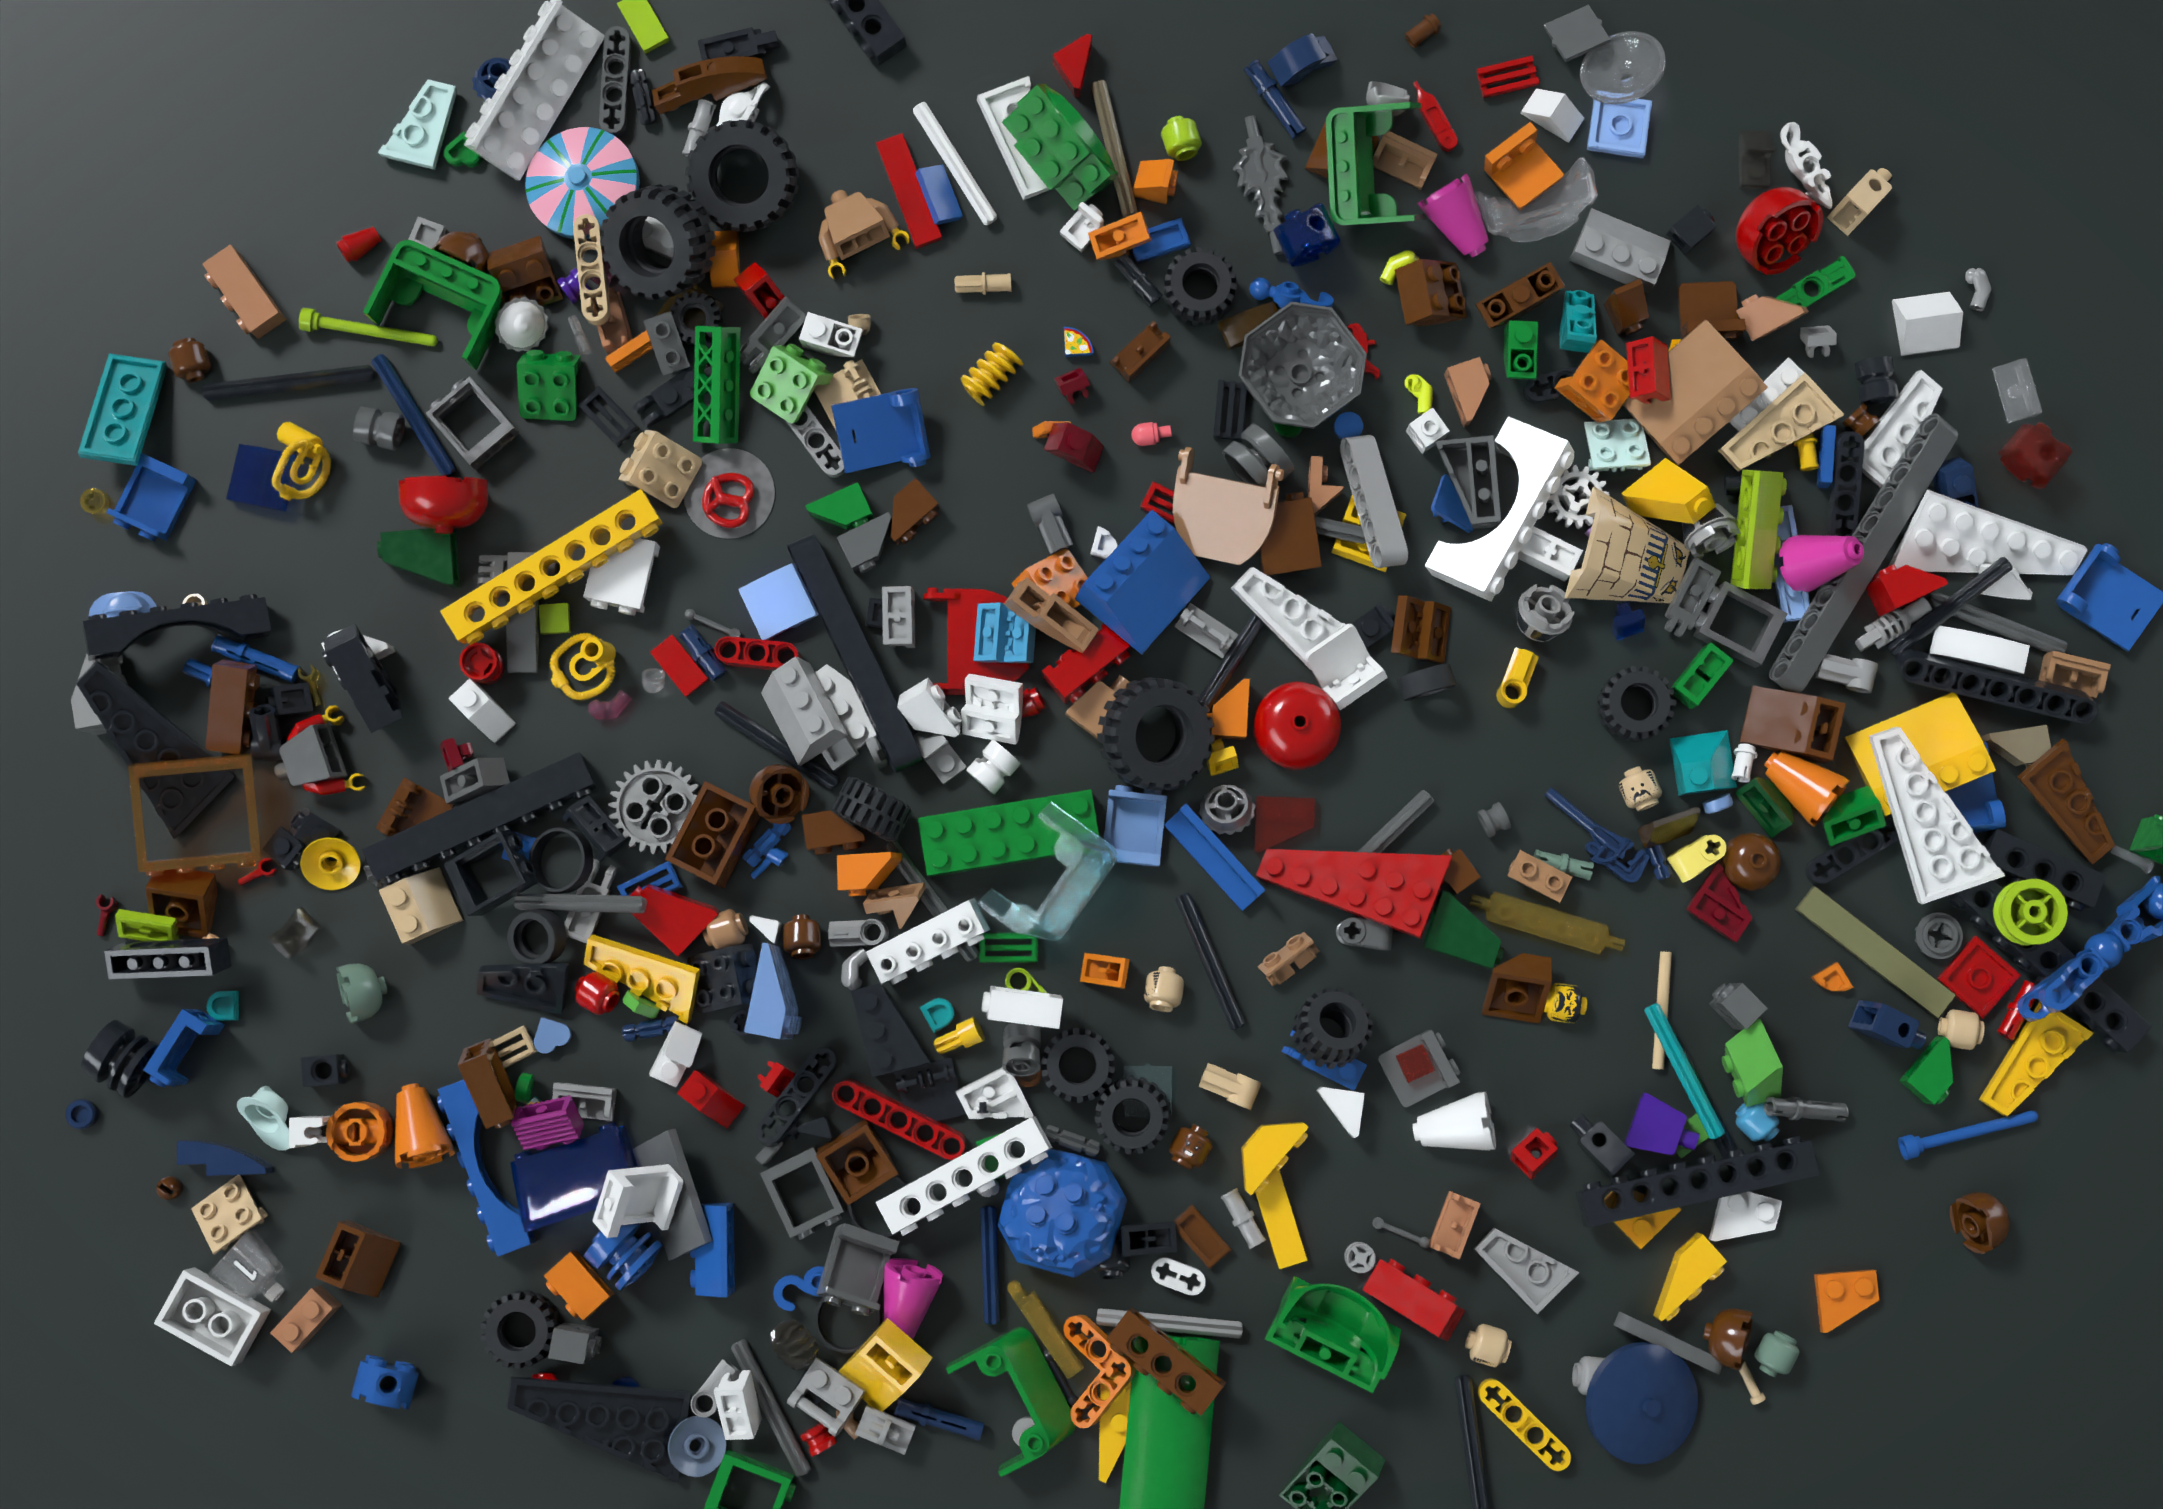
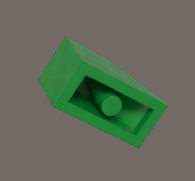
(842, 508)
(1853, 816)
(1931, 1072)

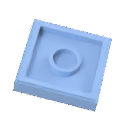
(1620, 128)

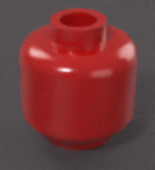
(597, 993)

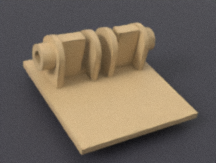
(846, 385)
(227, 1214)

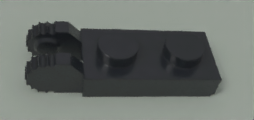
(669, 396)

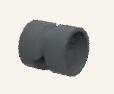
(384, 428)
(1021, 1049)

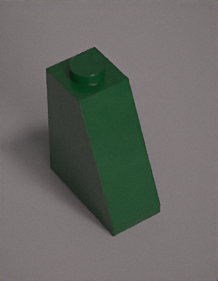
(422, 554)
(1461, 935)

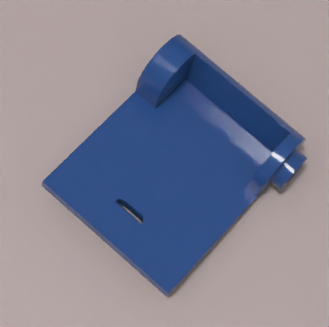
(885, 430)
(2108, 595)
(1979, 803)

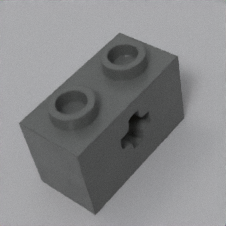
(1737, 1005)
(575, 1343)

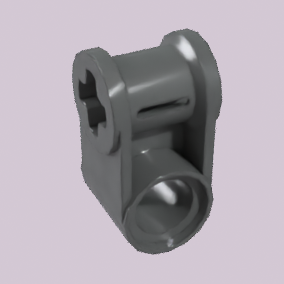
(1369, 934)

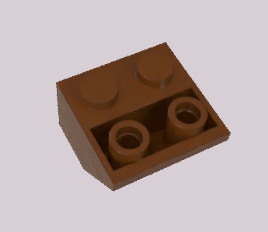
(525, 272)
(1430, 292)
(358, 1259)

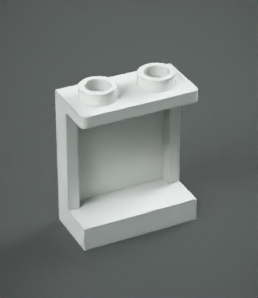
(623, 578)
(637, 1197)

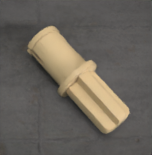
(983, 283)

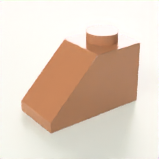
(1767, 315)
(1467, 386)

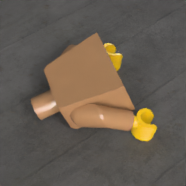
(854, 225)

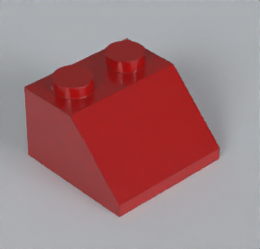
(1897, 587)

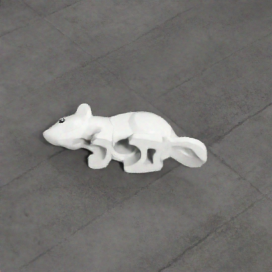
(742, 105)
(1803, 162)

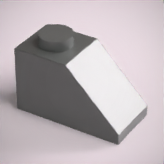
(866, 543)
(474, 779)

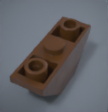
(1520, 296)

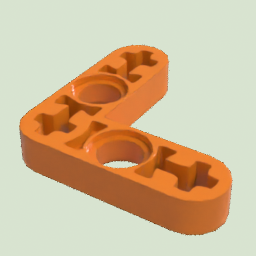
(1105, 1364)

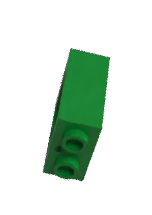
(734, 1459)

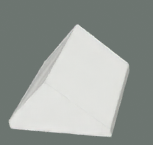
(1927, 323)

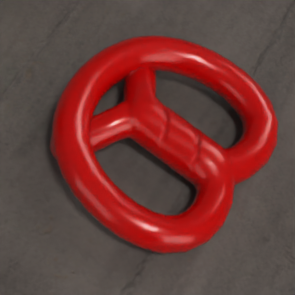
(727, 499)

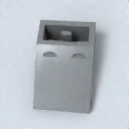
(83, 714)

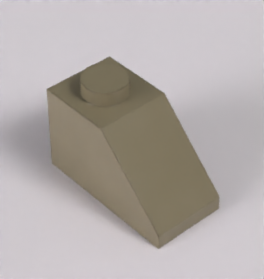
(2020, 745)

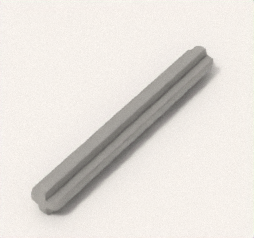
(1177, 1324)

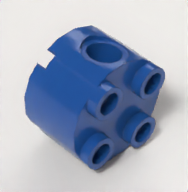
(397, 1394)

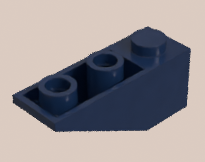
(1956, 481)

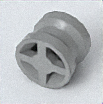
(1363, 1261)

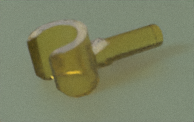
(312, 678)

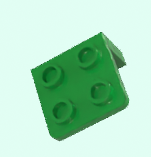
(548, 385)

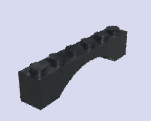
(114, 635)

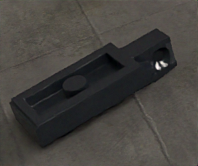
(738, 43)

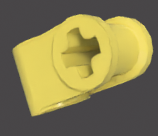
(1693, 859)

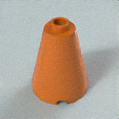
(1805, 784)
(419, 1130)

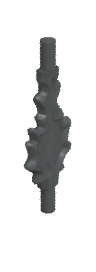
(1261, 174)

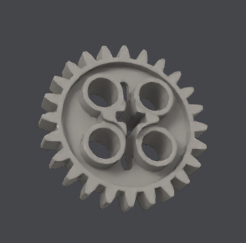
(634, 792)

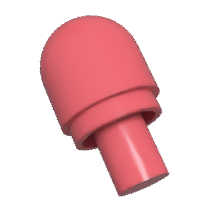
(1149, 433)

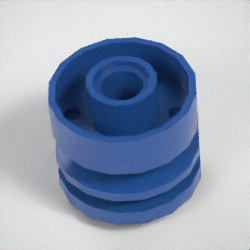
(625, 1254)

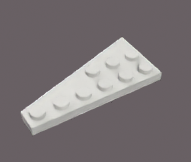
(1961, 537)

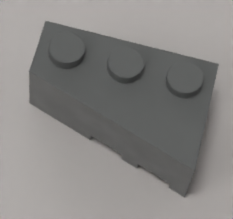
(1474, 477)

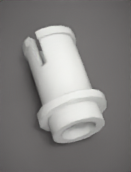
(1743, 763)

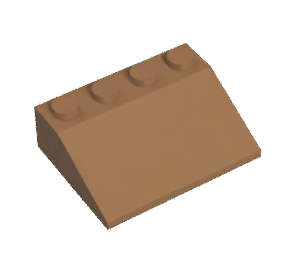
(1707, 391)

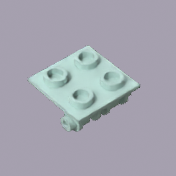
(1616, 445)

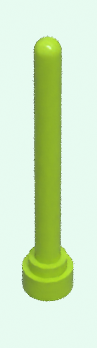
(311, 320)

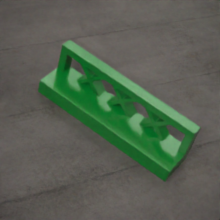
(721, 385)

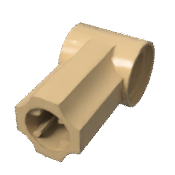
(1236, 1088)

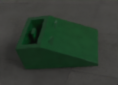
(1334, 1472)

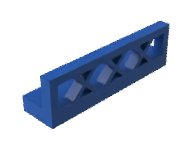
(1214, 857)

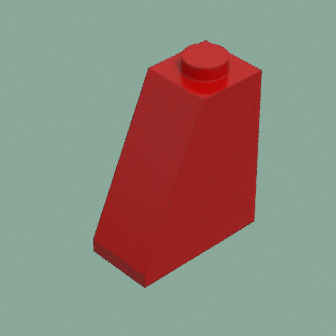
(673, 917)

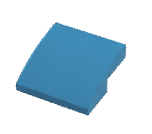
(1002, 636)

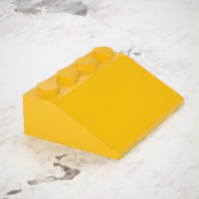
(1942, 738)

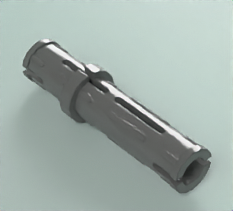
(1796, 1109)

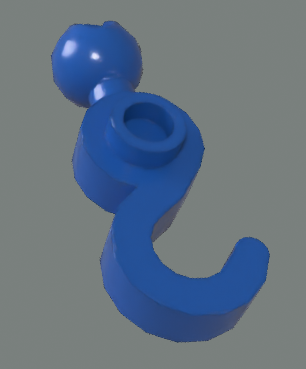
(1286, 293)
(808, 1284)

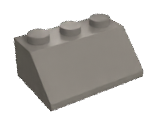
(1620, 250)
(802, 710)

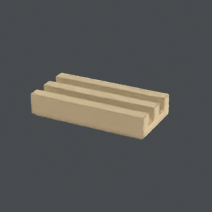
(527, 1040)

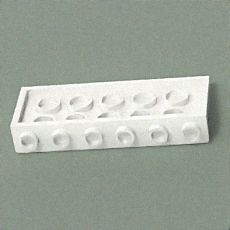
(533, 89)

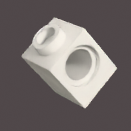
(1427, 430)

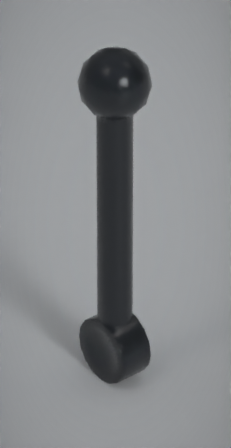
(1071, 1399)

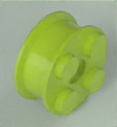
(2013, 915)

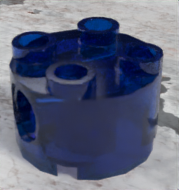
(1307, 235)

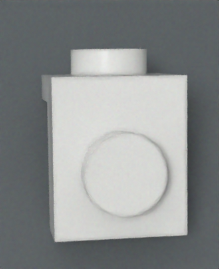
(1084, 221)

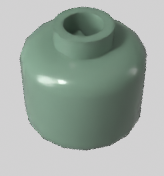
(1777, 1353)

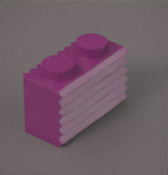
(547, 1123)

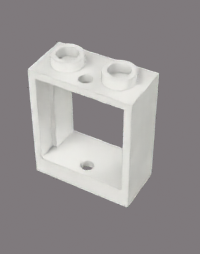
(1022, 1007)

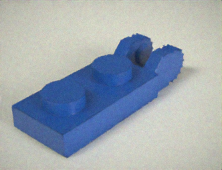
(1346, 1076)

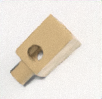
(1864, 196)

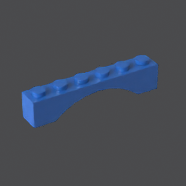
(494, 1210)

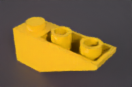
(1689, 1269)

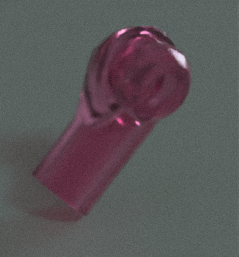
(611, 709)

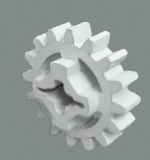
(1566, 492)

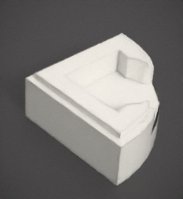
(1103, 544)

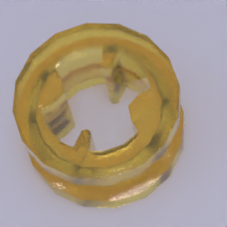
(100, 507)

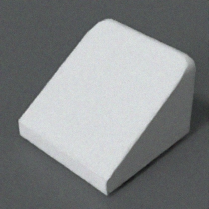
(768, 927)

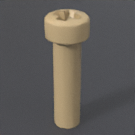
(1756, 1396)

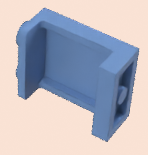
(1135, 825)

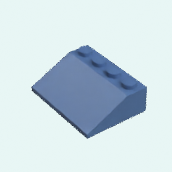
(773, 1002)

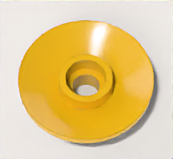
(326, 873)

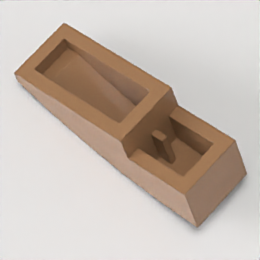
(1051, 615)

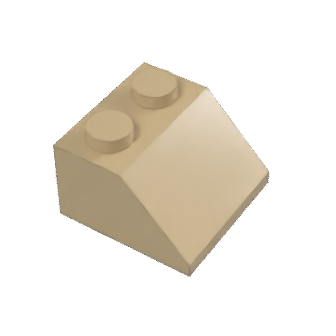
(421, 905)

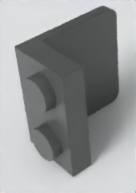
(1417, 1090)

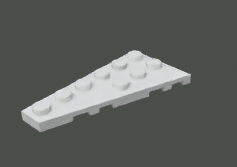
(1933, 833)

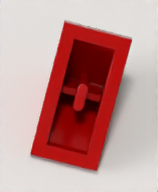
(1072, 63)

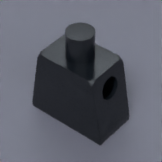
(1609, 1157)

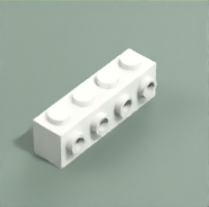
(927, 941)

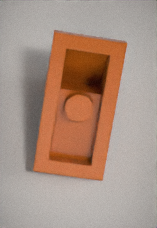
(1120, 237)

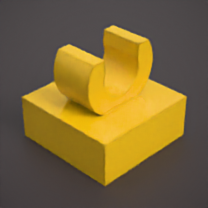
(1222, 758)

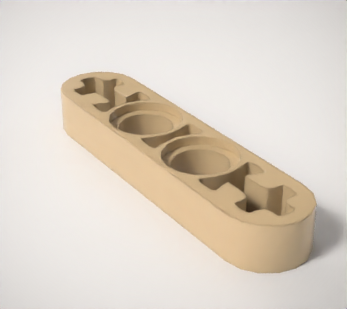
(589, 270)

